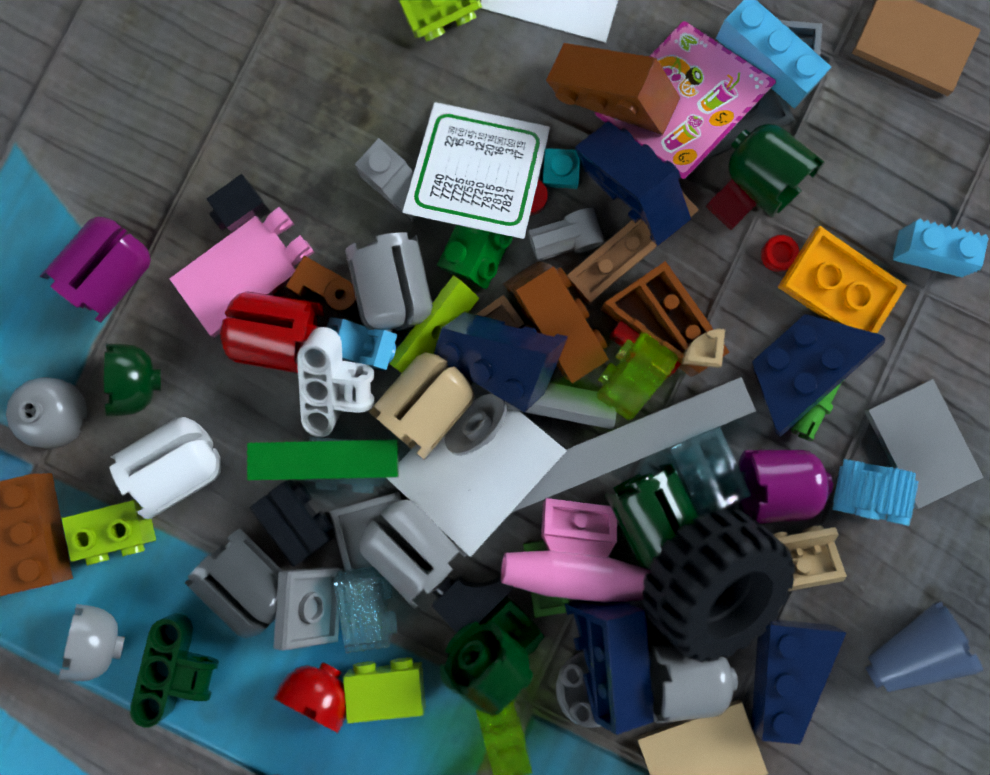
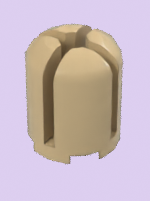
(424, 402)

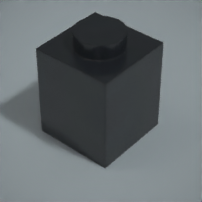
(236, 204)

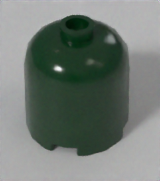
(771, 166)

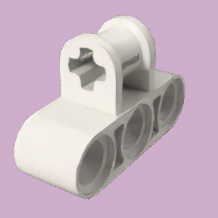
(329, 383)

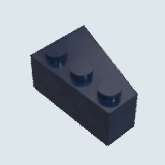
(617, 663)
(790, 677)

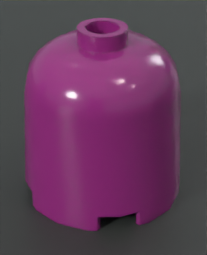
(784, 485)

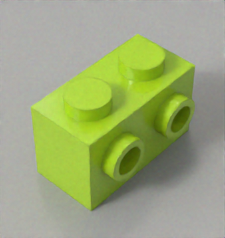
(106, 530)
(384, 691)

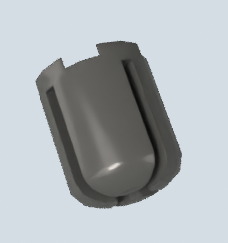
(238, 585)

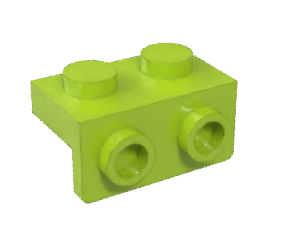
(429, 16)

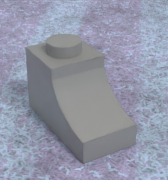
(386, 174)

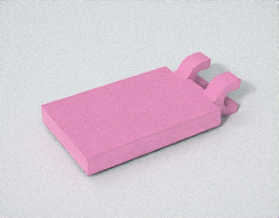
(242, 262)

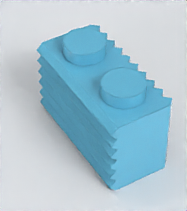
(940, 248)

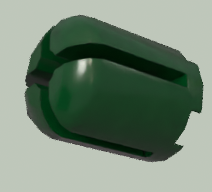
(651, 511)

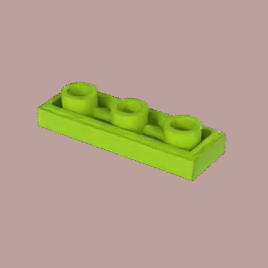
(448, 305)

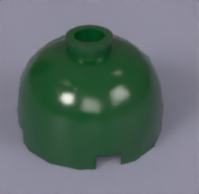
(128, 379)

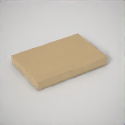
(704, 746)

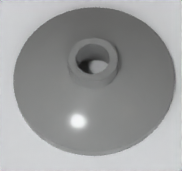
(477, 425)

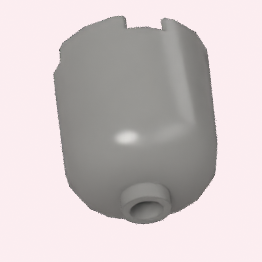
(688, 686)

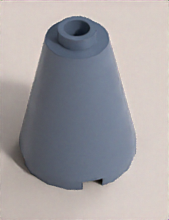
(924, 653)

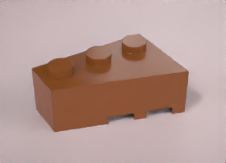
(615, 85)
(663, 310)
(553, 311)
(31, 535)

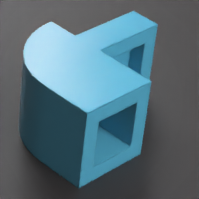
(363, 345)

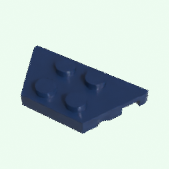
(808, 365)

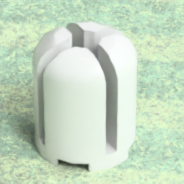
(166, 466)

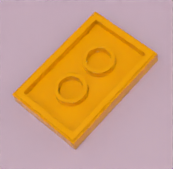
(841, 283)

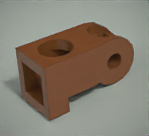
(324, 283)

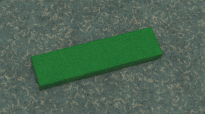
(323, 460)

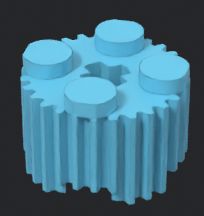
(875, 492)

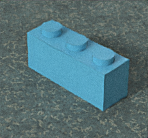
(773, 49)

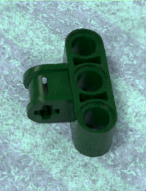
(187, 672)

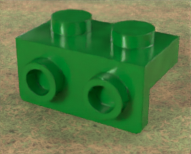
(474, 254)

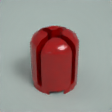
(267, 330)

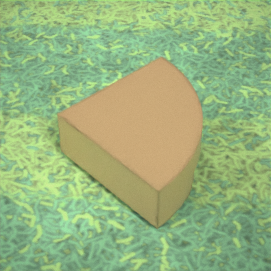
(706, 349)

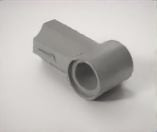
(575, 233)

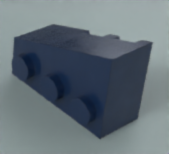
(637, 178)
(500, 357)

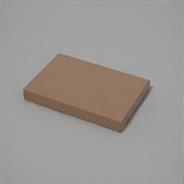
(916, 43)

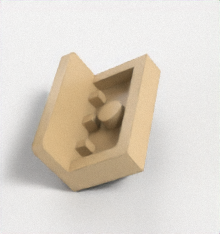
(814, 557)

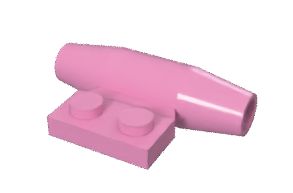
(577, 557)

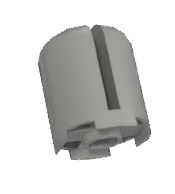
(390, 282)
(395, 563)

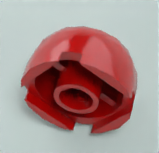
(315, 694)

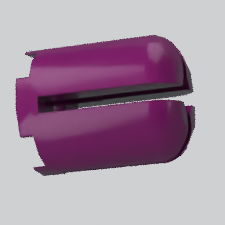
(98, 266)

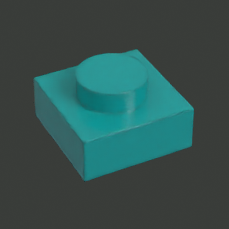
(561, 168)

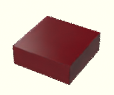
(731, 204)

